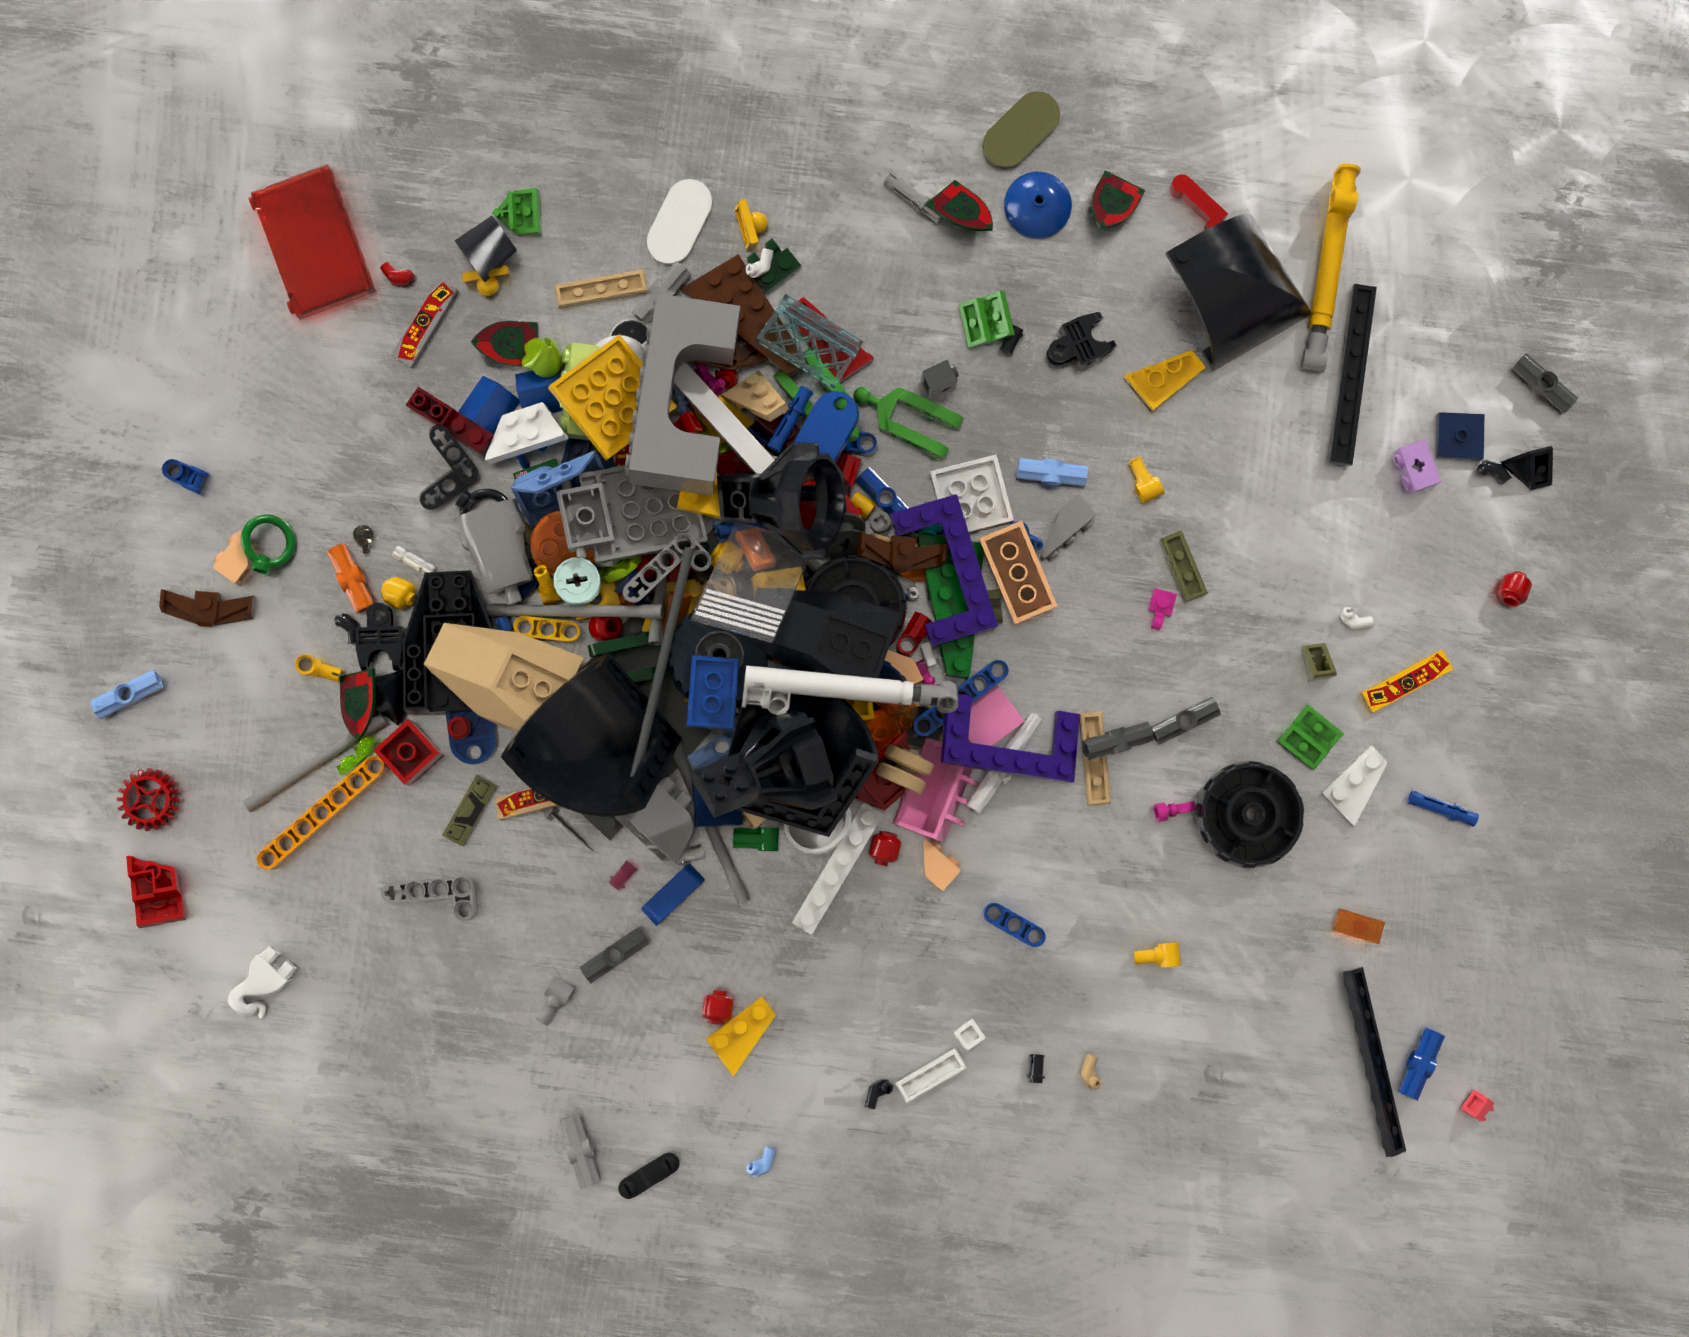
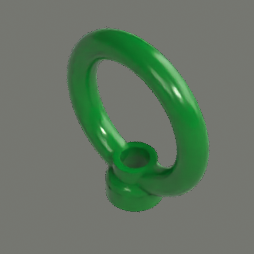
(263, 564)

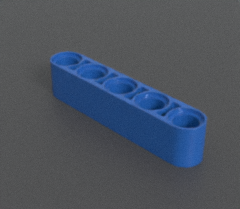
(968, 689)

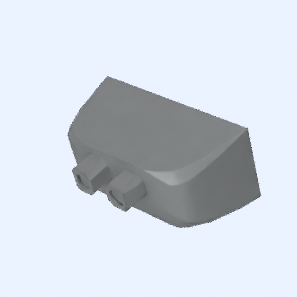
(664, 823)

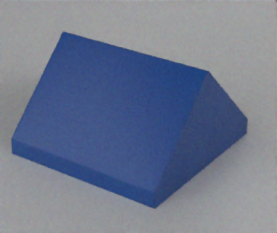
(534, 390)
(488, 404)

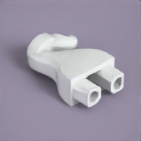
(262, 980)

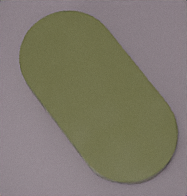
(1021, 129)

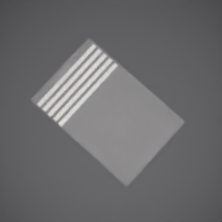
(750, 584)

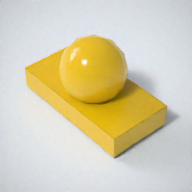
(750, 224)
(492, 285)

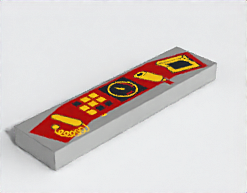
(424, 323)

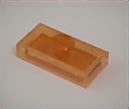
(1358, 926)

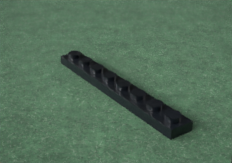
(1352, 375)
(1374, 1062)

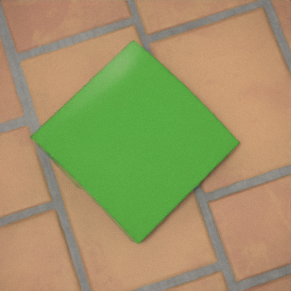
(986, 319)
(1311, 736)

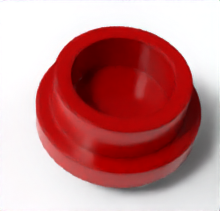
(459, 727)

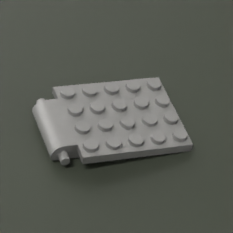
(623, 517)

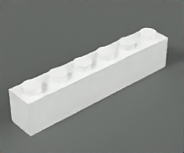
(837, 869)

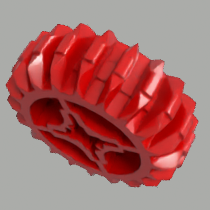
(140, 805)

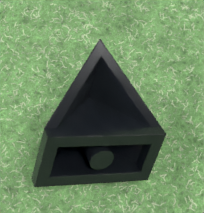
(1532, 467)
(390, 695)

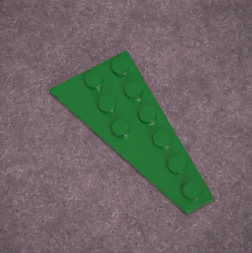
(947, 601)

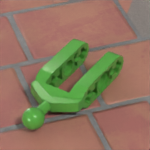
(791, 390)
(886, 406)

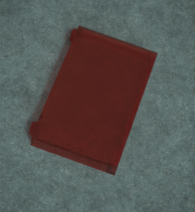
(312, 242)

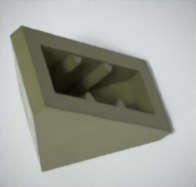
(1318, 662)

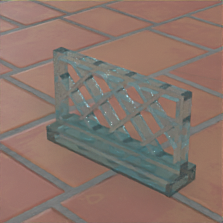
(821, 328)

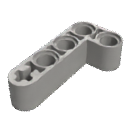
(661, 570)
(429, 893)

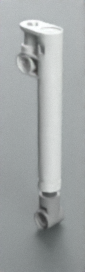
(773, 688)

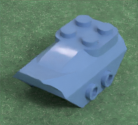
(538, 488)

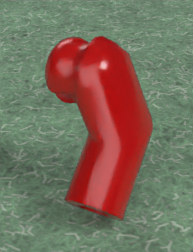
(397, 277)

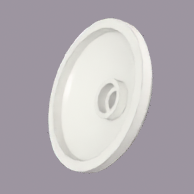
(815, 843)

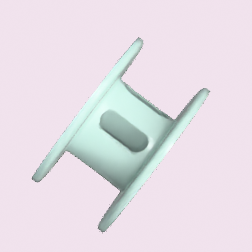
(569, 592)

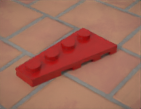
(859, 362)

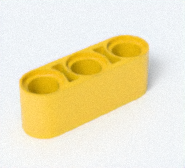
(559, 629)

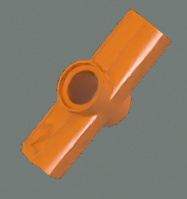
(350, 578)

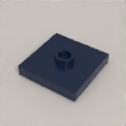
(1460, 436)
(704, 818)

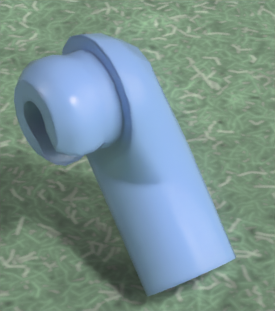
(762, 1165)

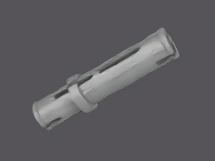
(911, 196)

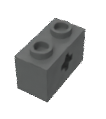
(939, 379)

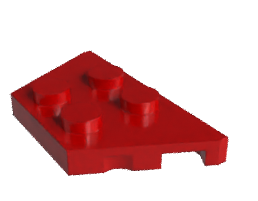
(878, 790)

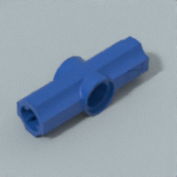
(875, 487)
(1421, 1063)

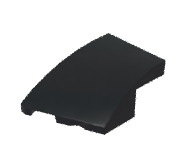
(486, 247)

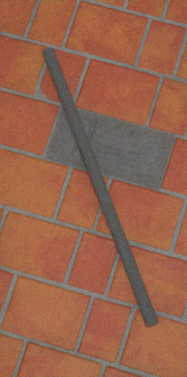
(663, 658)

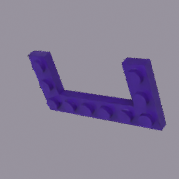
(979, 608)
(1057, 767)

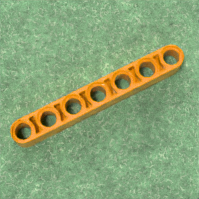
(312, 818)

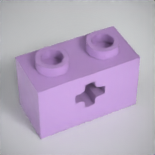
(1417, 455)

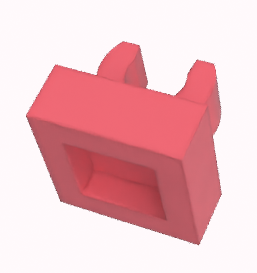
(1477, 1106)

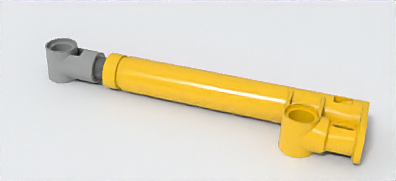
(1340, 208)

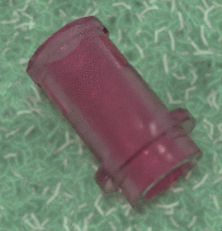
(622, 876)

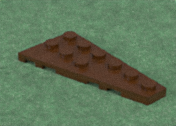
(733, 286)

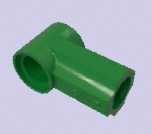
(761, 839)

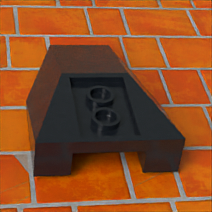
(441, 599)
(832, 635)

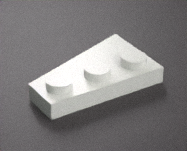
(1355, 785)

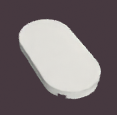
(679, 222)

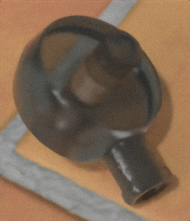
(363, 537)

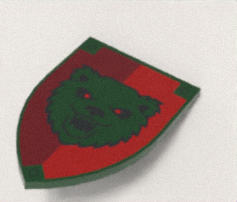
(1114, 200)
(961, 208)
(505, 341)
(358, 701)

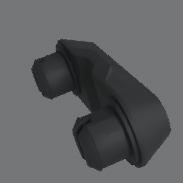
(648, 1175)

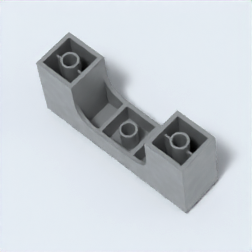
(677, 333)

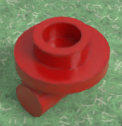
(729, 377)

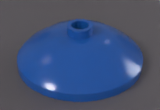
(1036, 219)

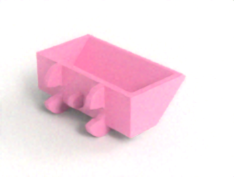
(936, 807)

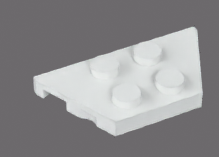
(524, 432)

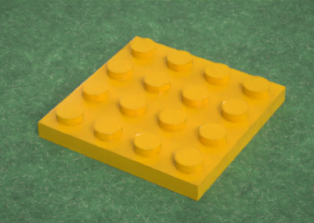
(603, 395)

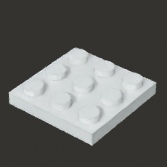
(979, 491)

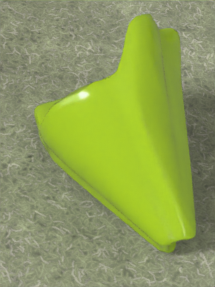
(543, 357)

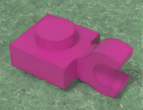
(1161, 605)

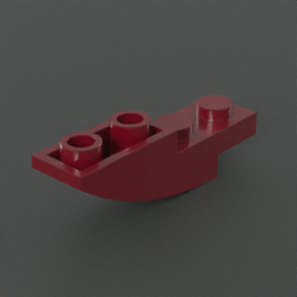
(440, 413)

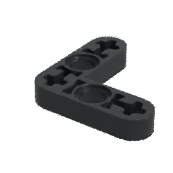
(454, 474)

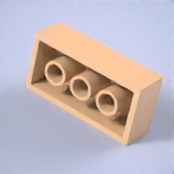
(1018, 572)

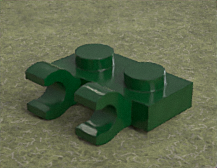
(781, 266)

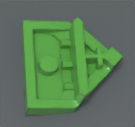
(521, 212)

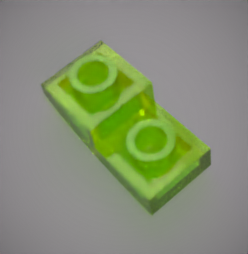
(363, 751)

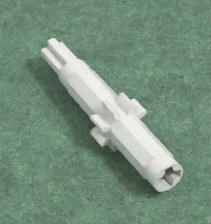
(994, 779)

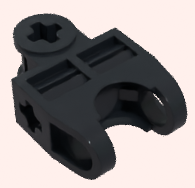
(1078, 343)
(377, 630)

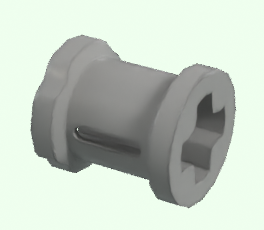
(886, 519)

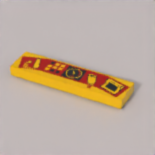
(1407, 681)

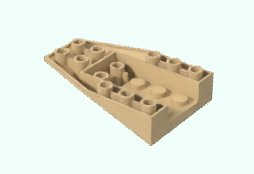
(499, 671)

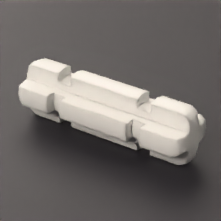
(412, 560)

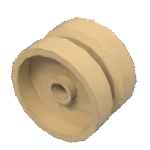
(905, 767)

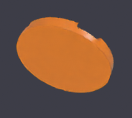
(550, 545)

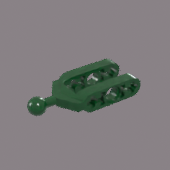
(625, 644)

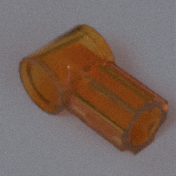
(898, 711)

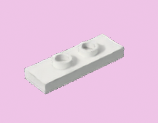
(931, 1075)

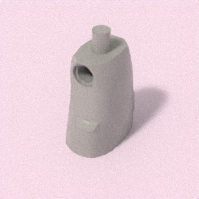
(497, 547)

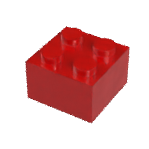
(408, 752)

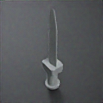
(552, 813)

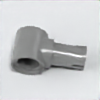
(556, 995)

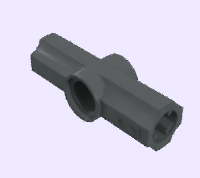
(1557, 393)
(1198, 715)
(1117, 740)
(602, 964)

